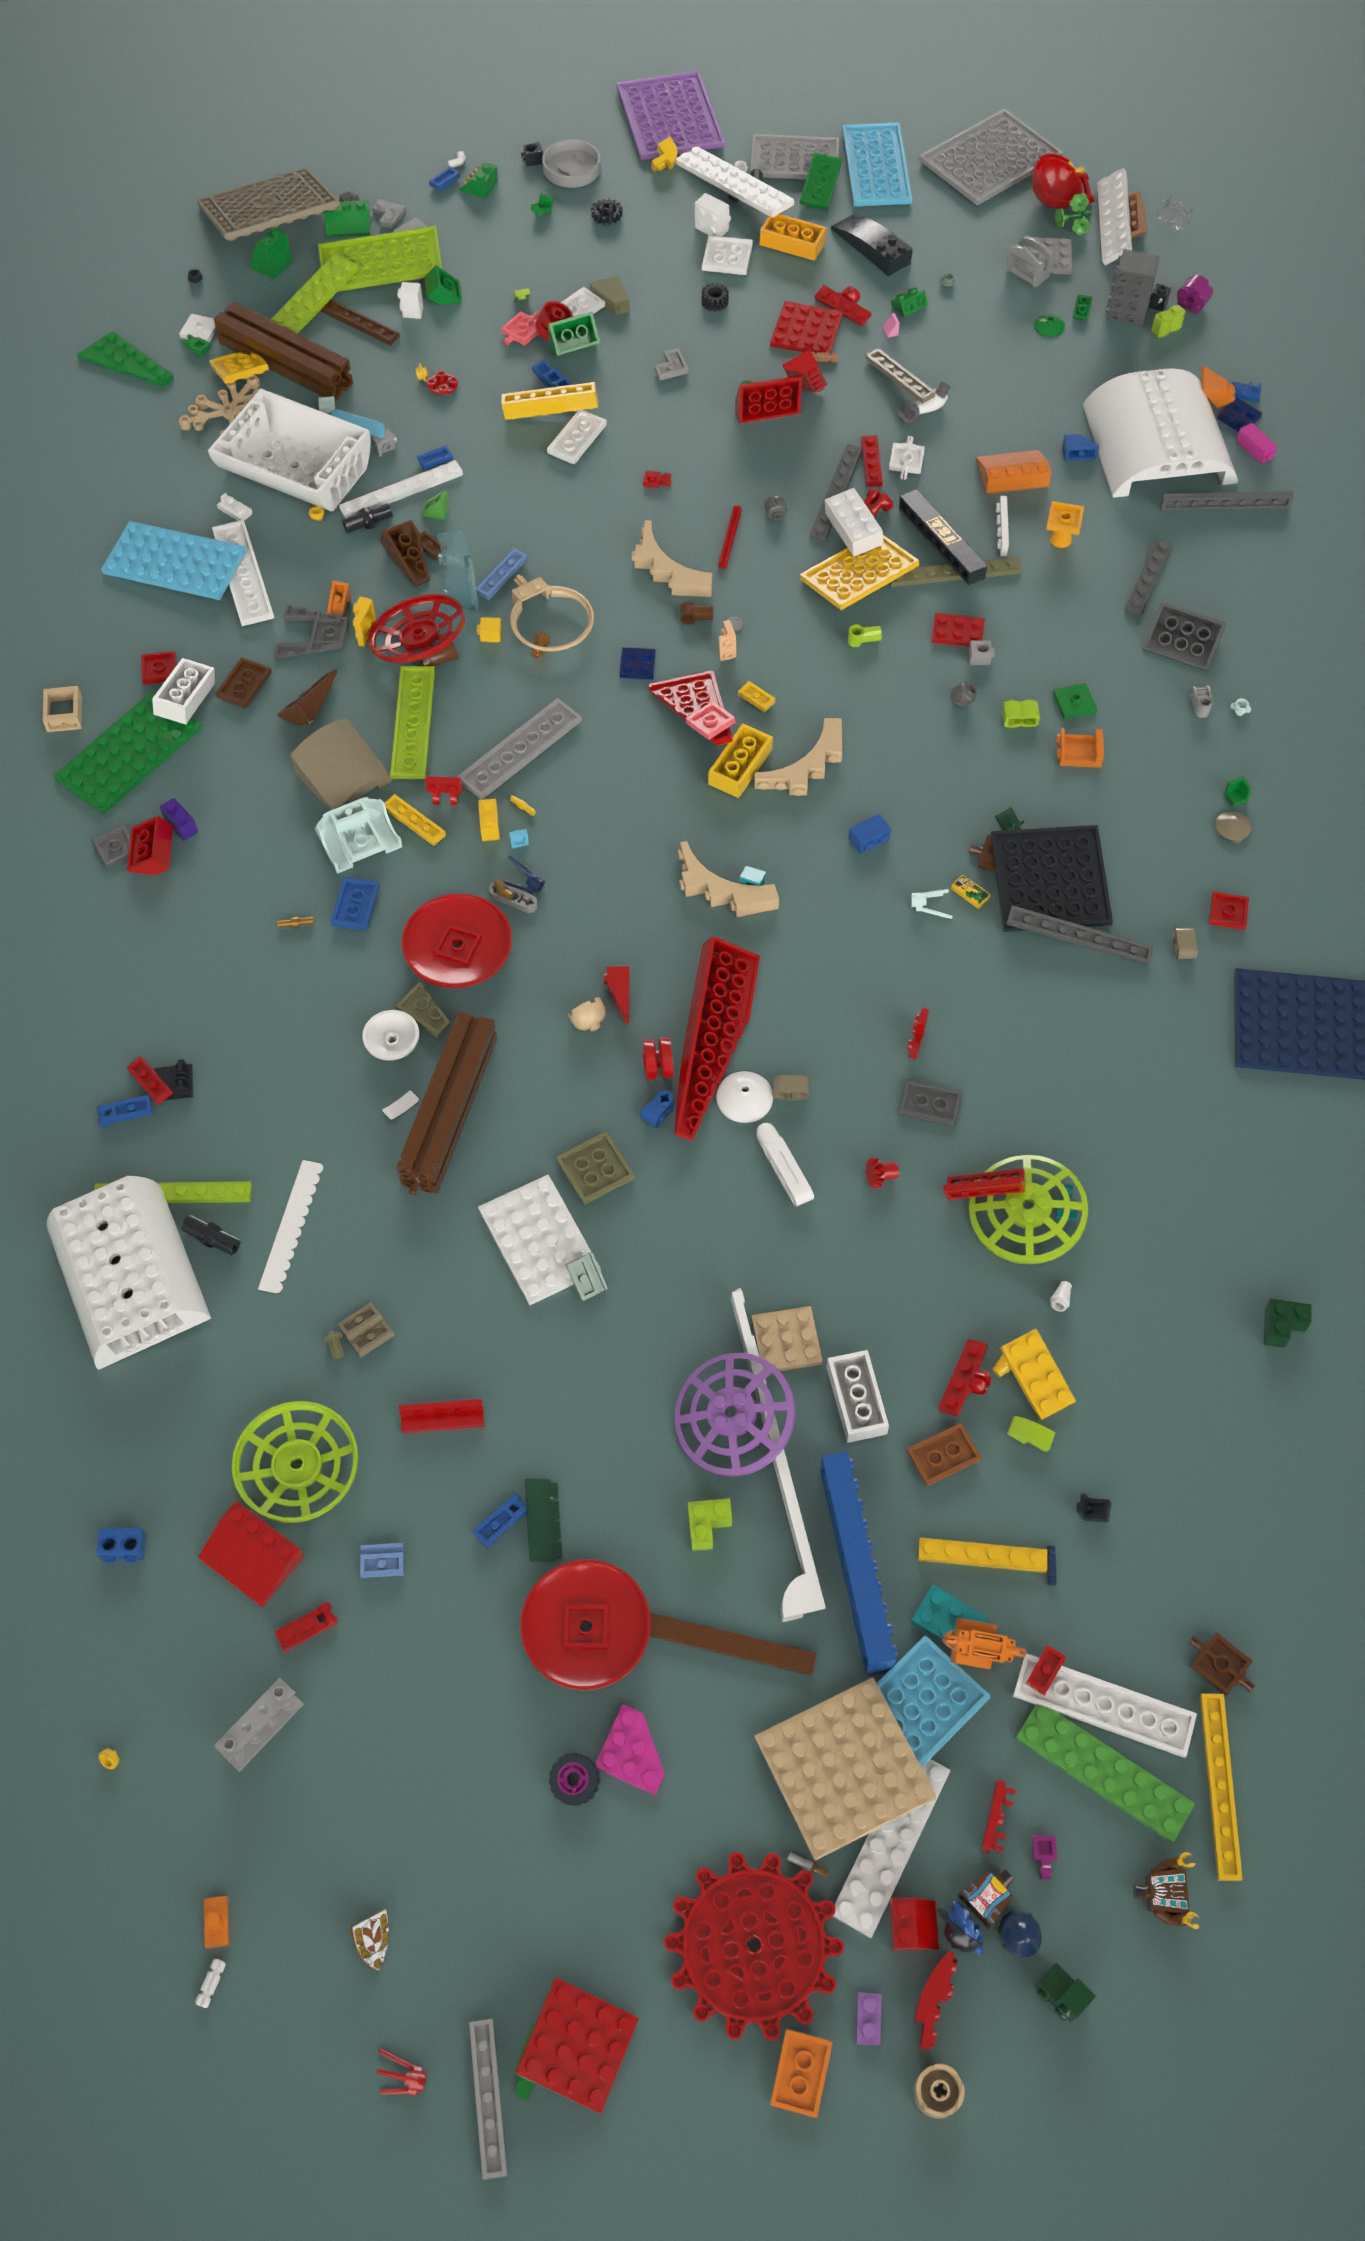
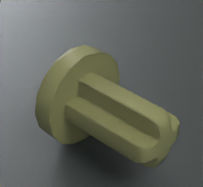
(335, 1345)

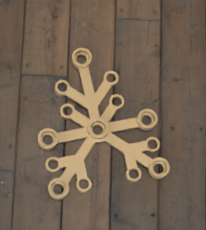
(227, 410)

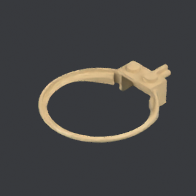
(529, 589)

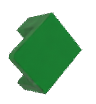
(1237, 791)

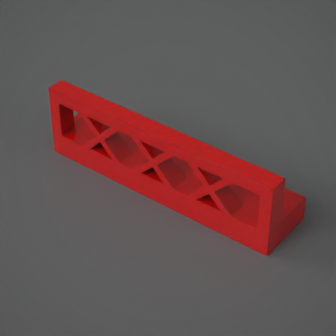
(985, 1187)
(442, 1415)

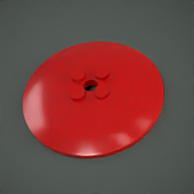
(452, 920)
(580, 1594)

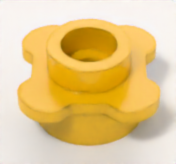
(422, 372)

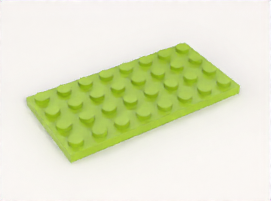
(387, 256)

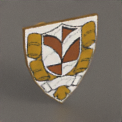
(372, 1939)

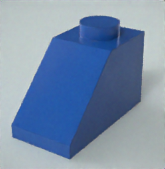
(1079, 448)

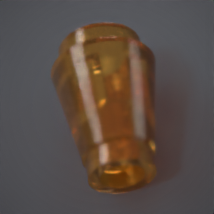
(543, 640)

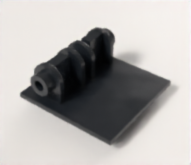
(178, 1079)

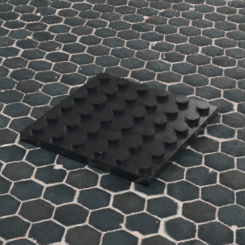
(1052, 874)

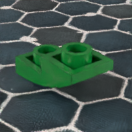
(1082, 307)

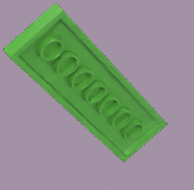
(1106, 1772)

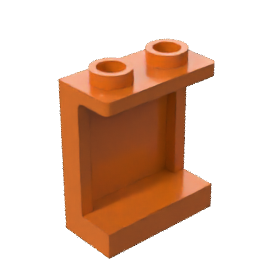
(1080, 749)

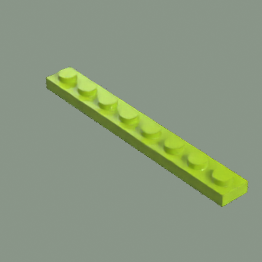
(203, 1191)

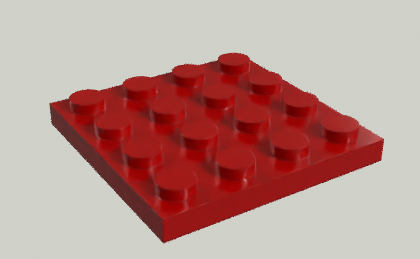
(806, 328)
(577, 2045)

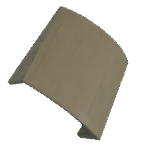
(338, 765)

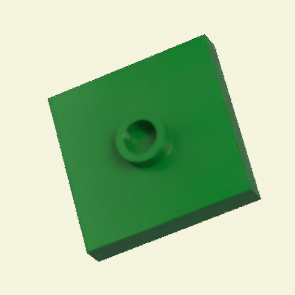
(1075, 701)

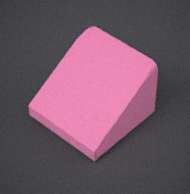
(891, 326)

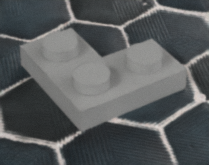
(390, 213)
(673, 367)

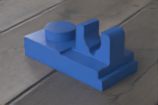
(1247, 392)

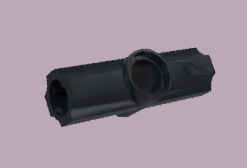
(367, 518)
(210, 1235)

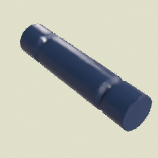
(1051, 1565)

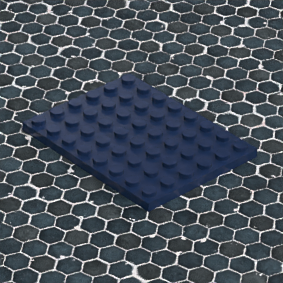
(1299, 1023)

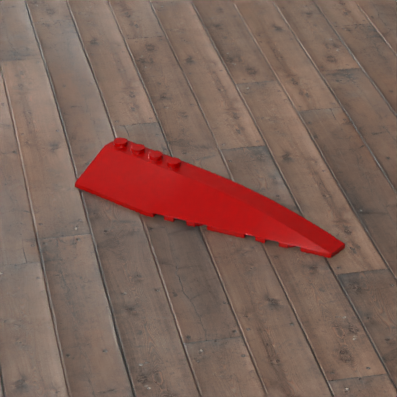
(714, 1025)

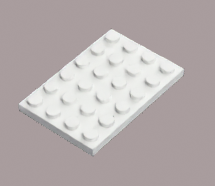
(535, 1237)

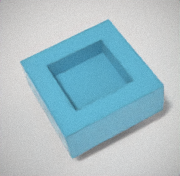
(518, 838)

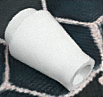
(1061, 1298)

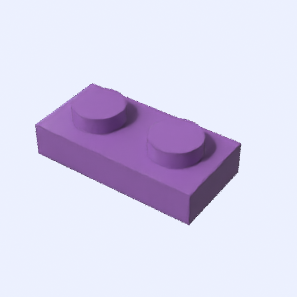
(868, 2019)

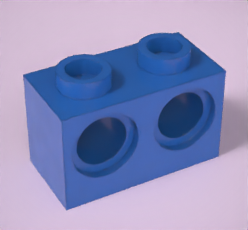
(122, 1538)

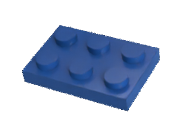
(355, 904)

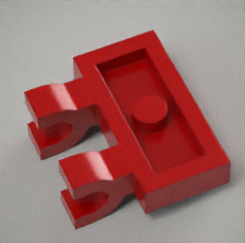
(438, 785)

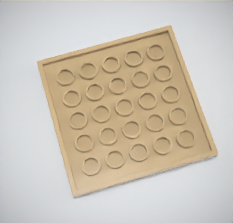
(844, 1768)

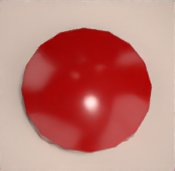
(442, 383)

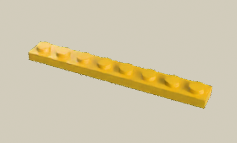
(1221, 1788)

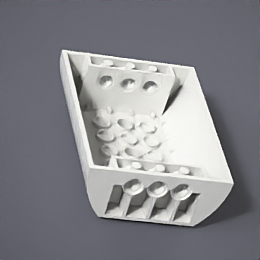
(325, 449)
(150, 1264)

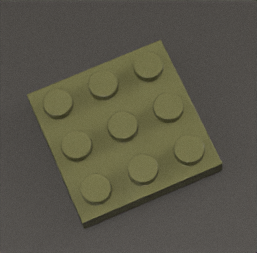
(595, 1168)

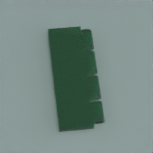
(540, 1514)

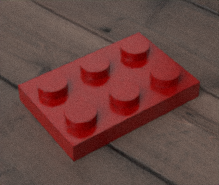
(957, 629)

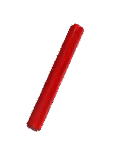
(729, 538)

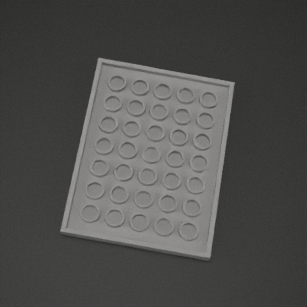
(988, 156)

